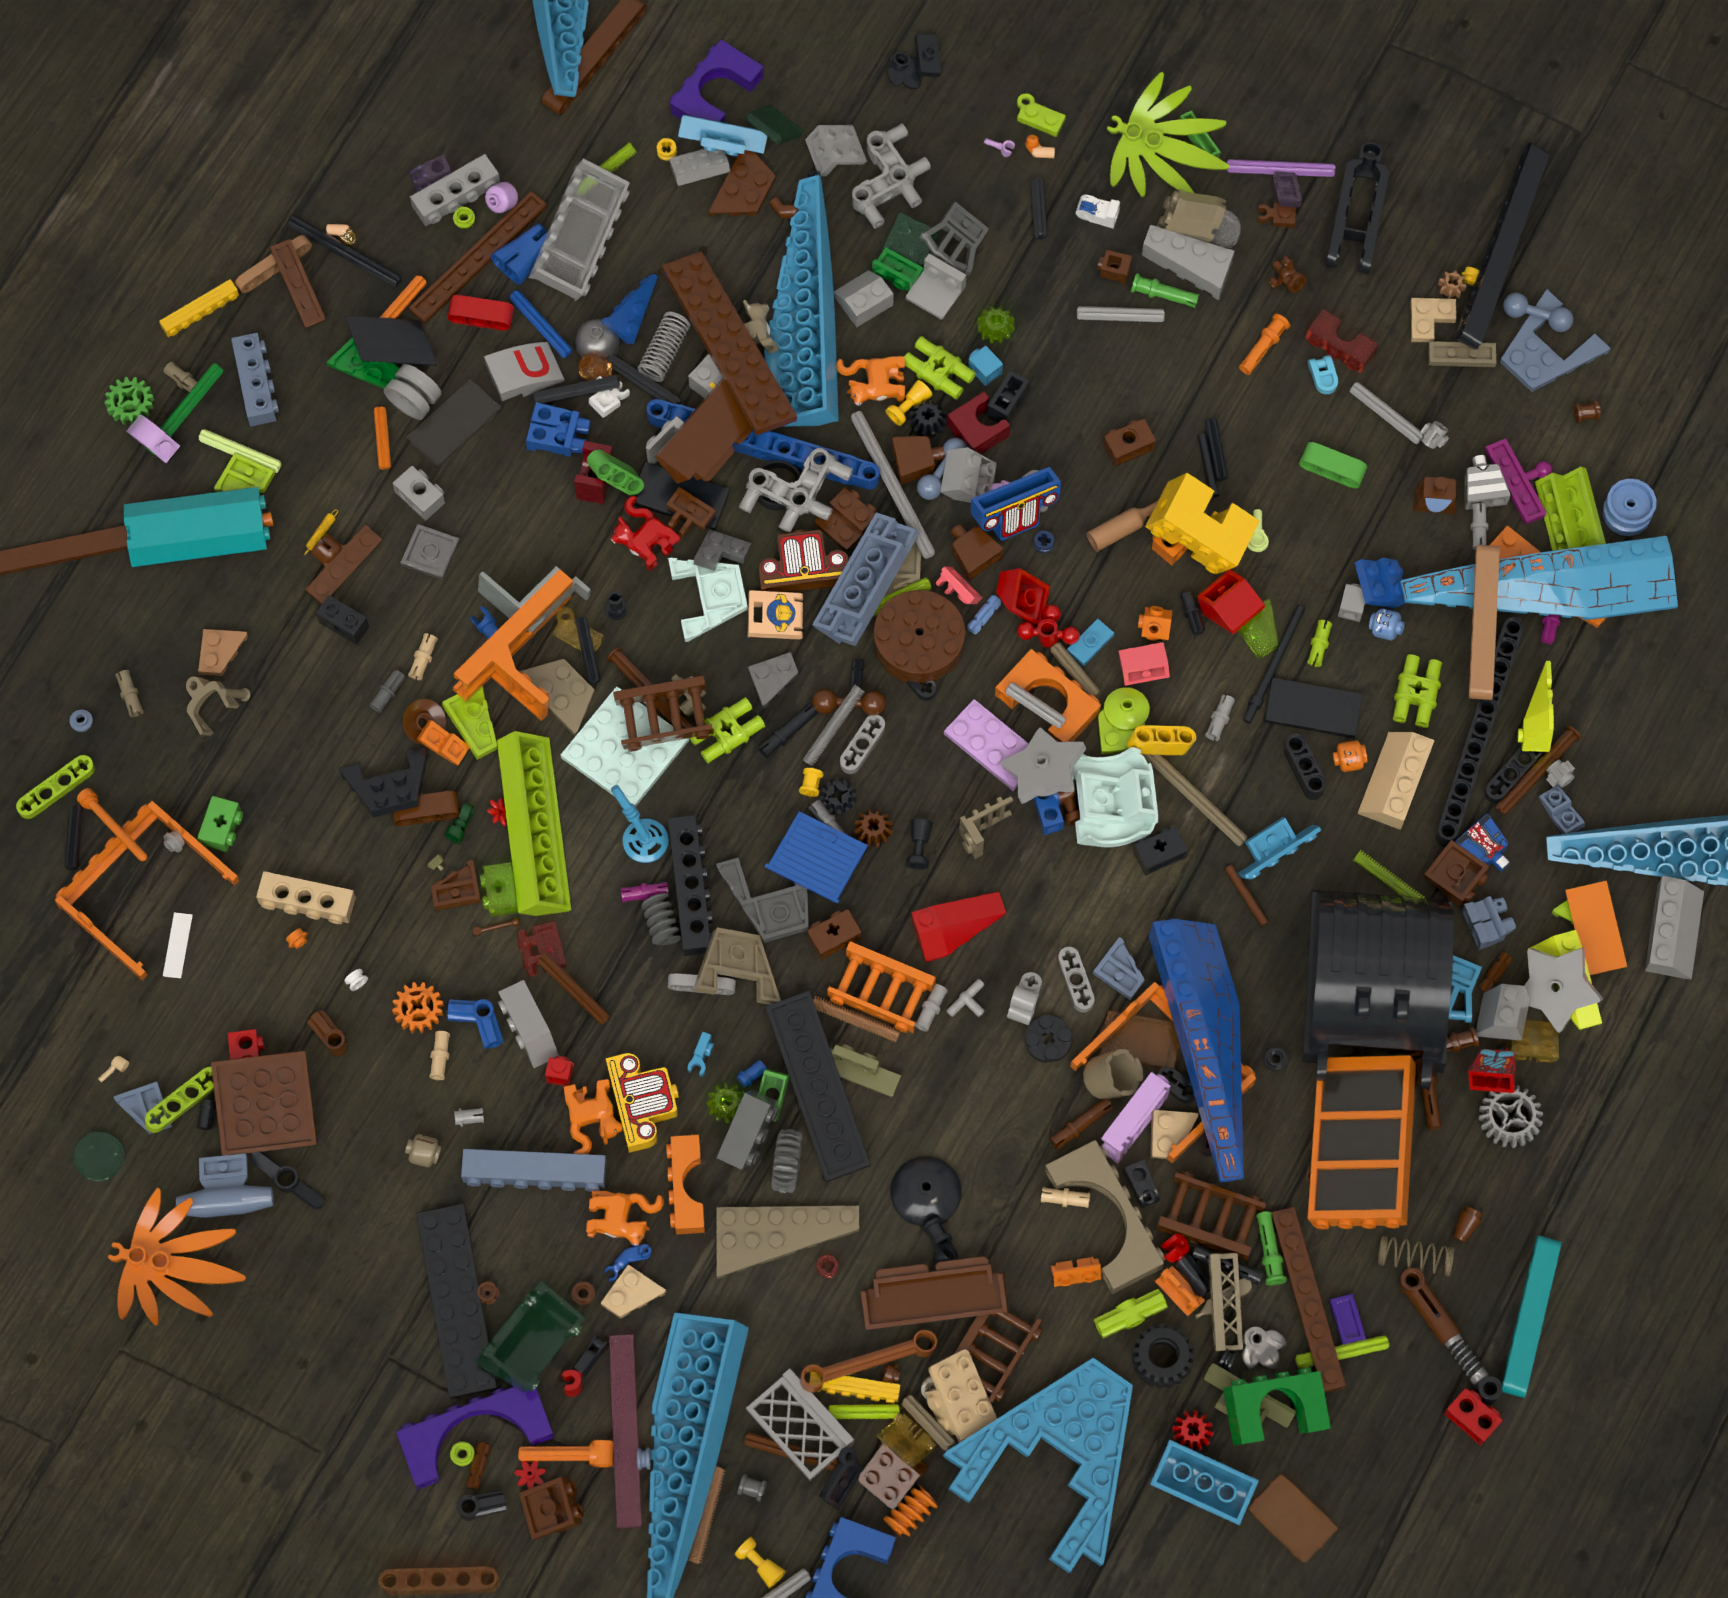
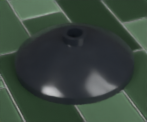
(919, 1205)

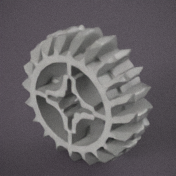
(1518, 1121)

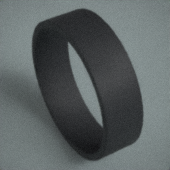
(777, 464)

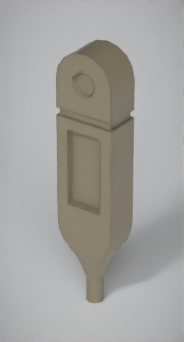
(1245, 1288)

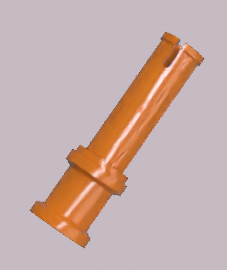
(1268, 337)

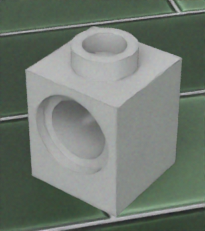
(1352, 603)

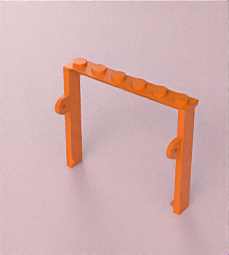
(113, 850)
(1157, 996)

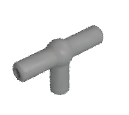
(966, 998)

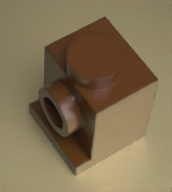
(1115, 266)

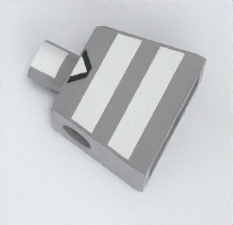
(1485, 484)

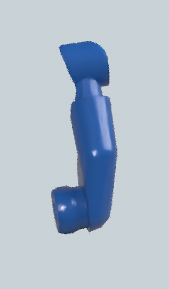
(629, 1255)

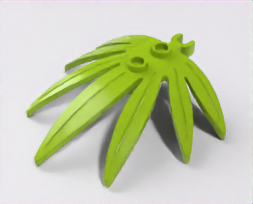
(1146, 138)

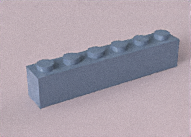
(533, 1169)

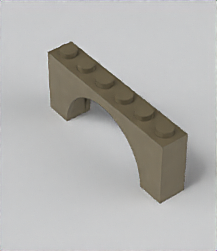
(1090, 1169)

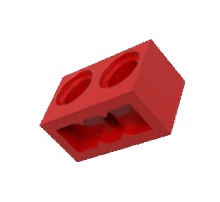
(236, 1040)
(1469, 1421)

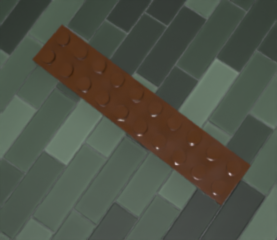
(729, 343)

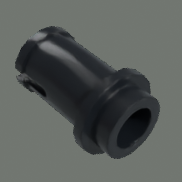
(206, 1114)

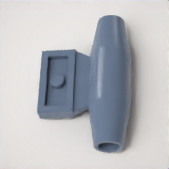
(226, 1189)

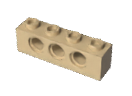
(273, 884)

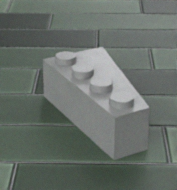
(1189, 258)

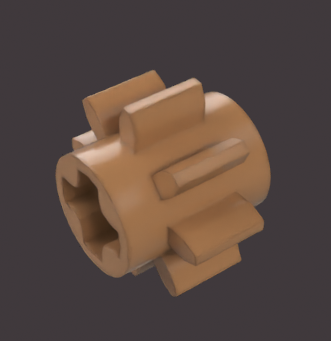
(1455, 287)

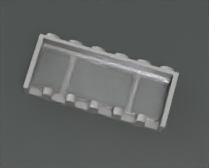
(580, 229)

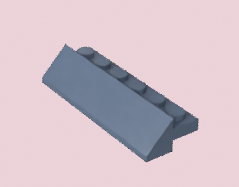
(865, 579)

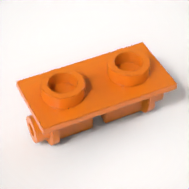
(1086, 1271)
(1179, 1290)

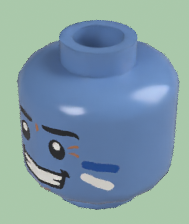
(1386, 624)

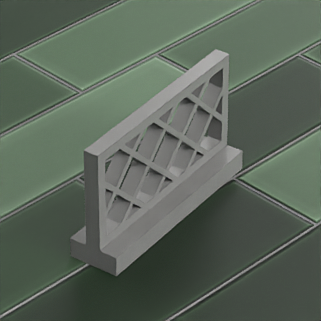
(815, 1410)

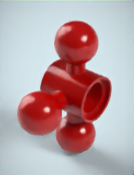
(1051, 614)

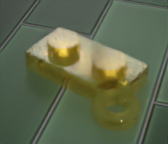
(567, 630)

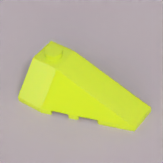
(1539, 718)
(1560, 945)

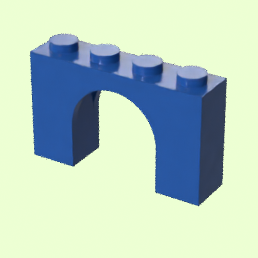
(847, 1540)

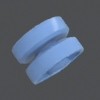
(1629, 507)

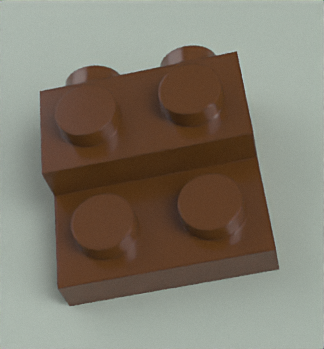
(848, 519)
(1457, 873)
(551, 1507)

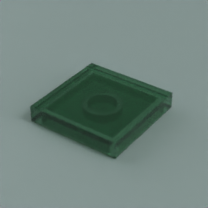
(774, 124)

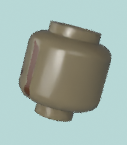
(423, 1150)

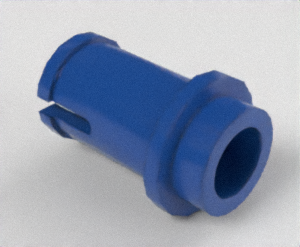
(751, 1074)

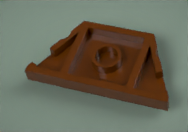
(744, 187)

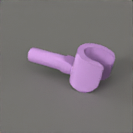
(1001, 147)

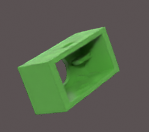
(776, 1080)

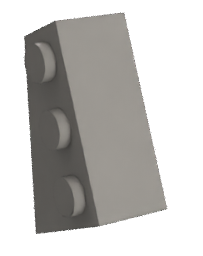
(528, 1023)

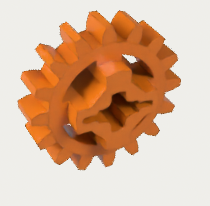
(425, 1013)

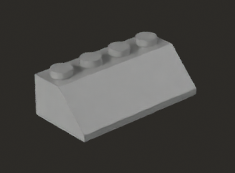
(1674, 928)

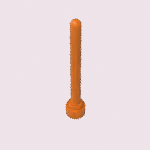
(89, 800)

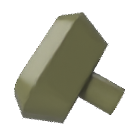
(436, 862)

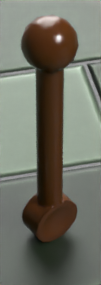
(477, 931)

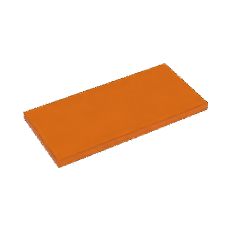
(1596, 927)

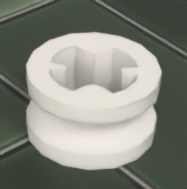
(356, 979)

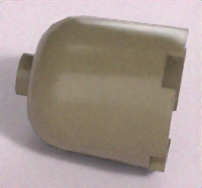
(1113, 1074)

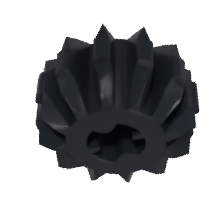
(935, 422)

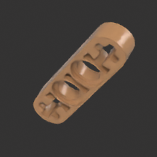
(268, 267)

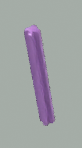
(1269, 167)

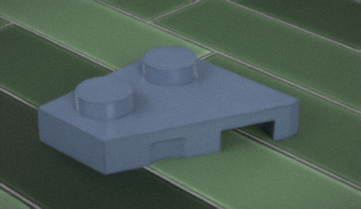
(140, 1101)

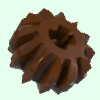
(873, 820)

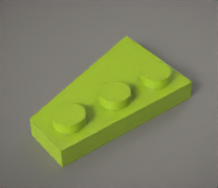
(473, 722)

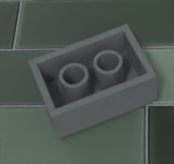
(748, 1130)

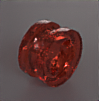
(831, 1260)

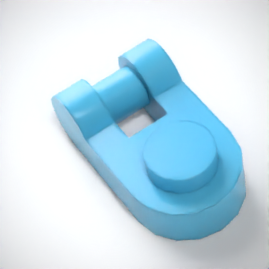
(1325, 381)

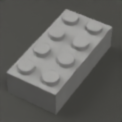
(698, 165)

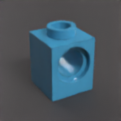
(985, 365)

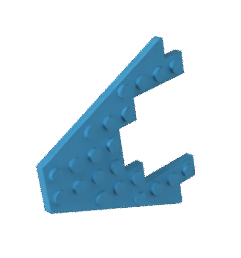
(1081, 1418)

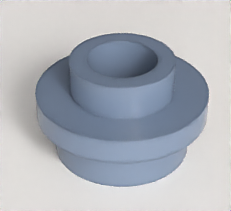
(85, 725)

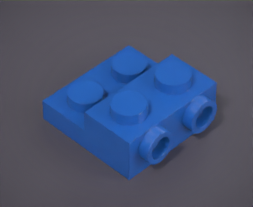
(1381, 582)

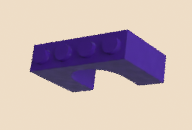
(721, 62)

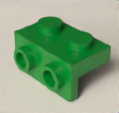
(896, 269)

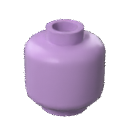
(501, 197)

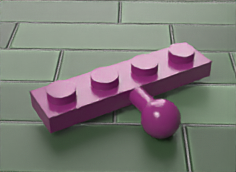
(1517, 480)

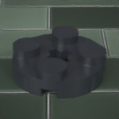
(1044, 1026)

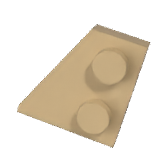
(1169, 1129)
(631, 1292)

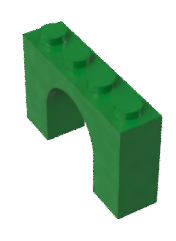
(1245, 1399)

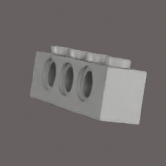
(458, 180)

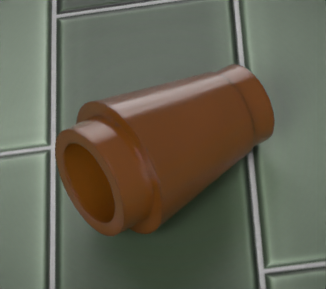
(1467, 1223)

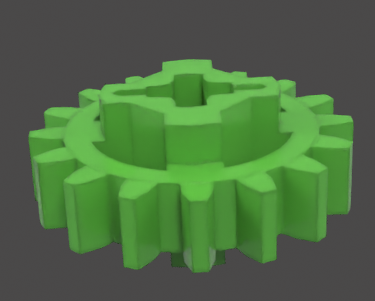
(129, 396)

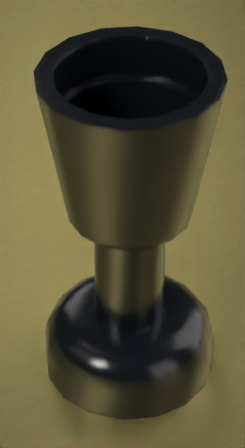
(920, 834)

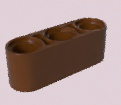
(431, 808)

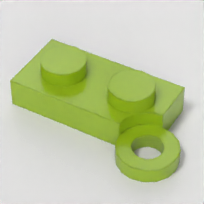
(1039, 116)

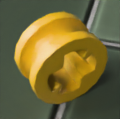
(666, 143)

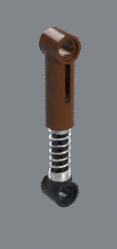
(1447, 1333)

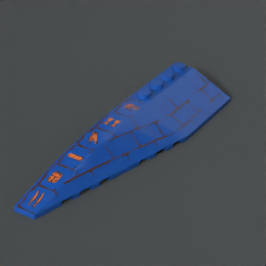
(1208, 1031)

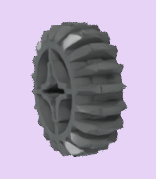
(787, 1161)

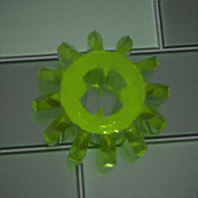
(1002, 325)
(717, 1106)

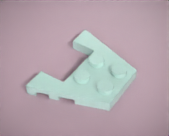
(719, 591)

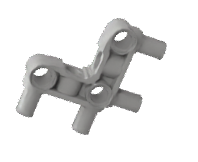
(885, 185)
(785, 492)

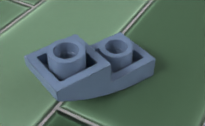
(1560, 810)

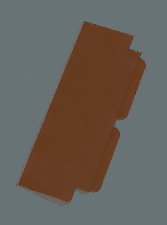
(705, 437)
(920, 1295)

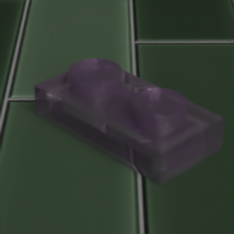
(1287, 189)

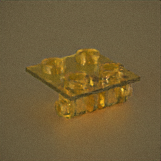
(1538, 1041)
(904, 1443)

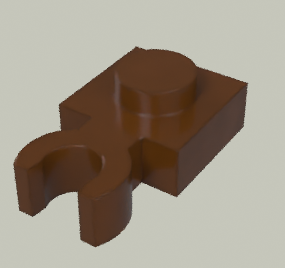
(1280, 215)

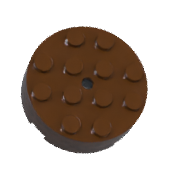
(919, 636)

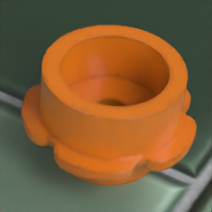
(297, 938)

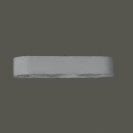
(876, 734)
(686, 983)
(1087, 993)

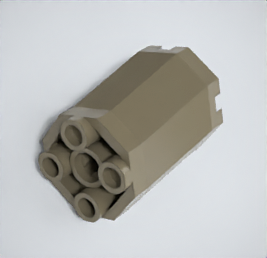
(1192, 214)

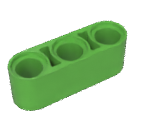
(1333, 465)
(615, 472)

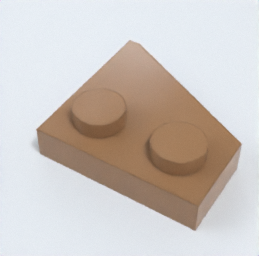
(218, 650)

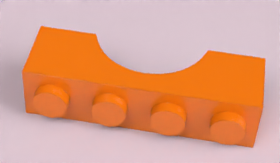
(685, 1156)

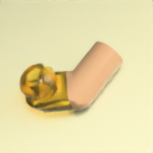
(343, 231)

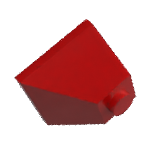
(1023, 594)

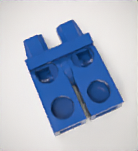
(556, 430)

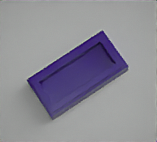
(1347, 1319)

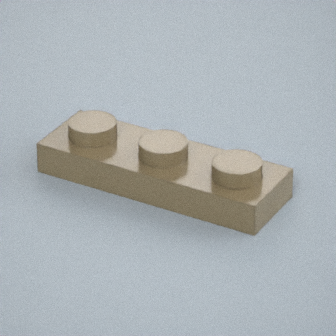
(1461, 355)

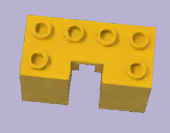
(1215, 540)

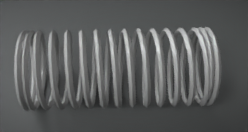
(673, 326)

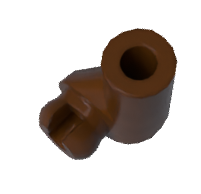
(782, 210)

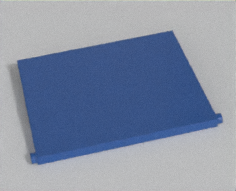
(817, 857)

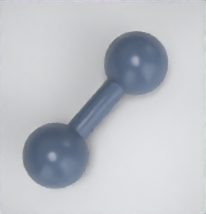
(1559, 319)
(930, 485)

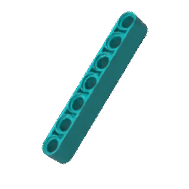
(1531, 1316)

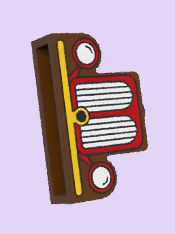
(801, 564)

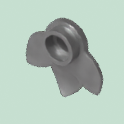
(1265, 1350)

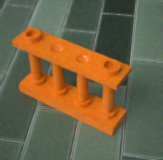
(879, 964)

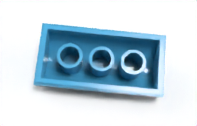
(1204, 1482)

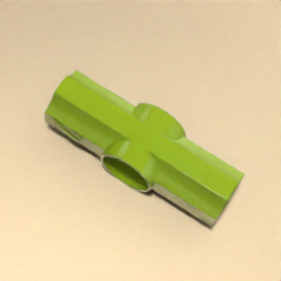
(1130, 1313)

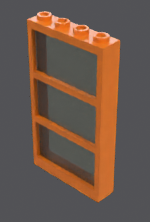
(1362, 1143)

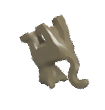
(758, 326)

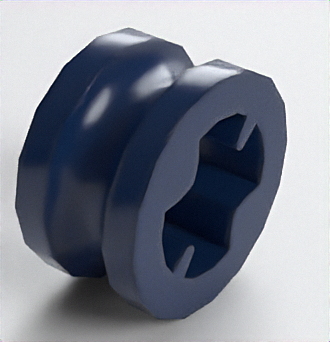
(1050, 539)

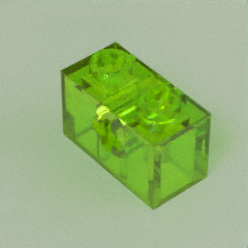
(499, 876)

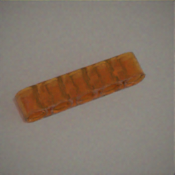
(428, 1574)

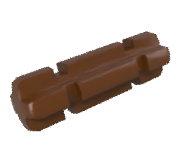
(1495, 972)
(478, 1465)

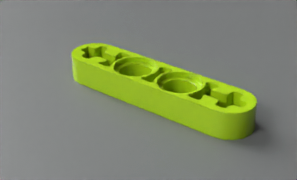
(57, 790)
(180, 1097)

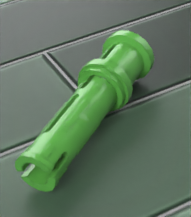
(1154, 288)
(1271, 1259)

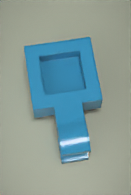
(703, 1049)

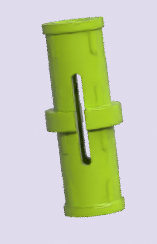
(1319, 643)

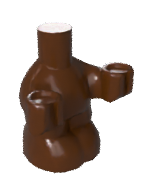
(1287, 275)

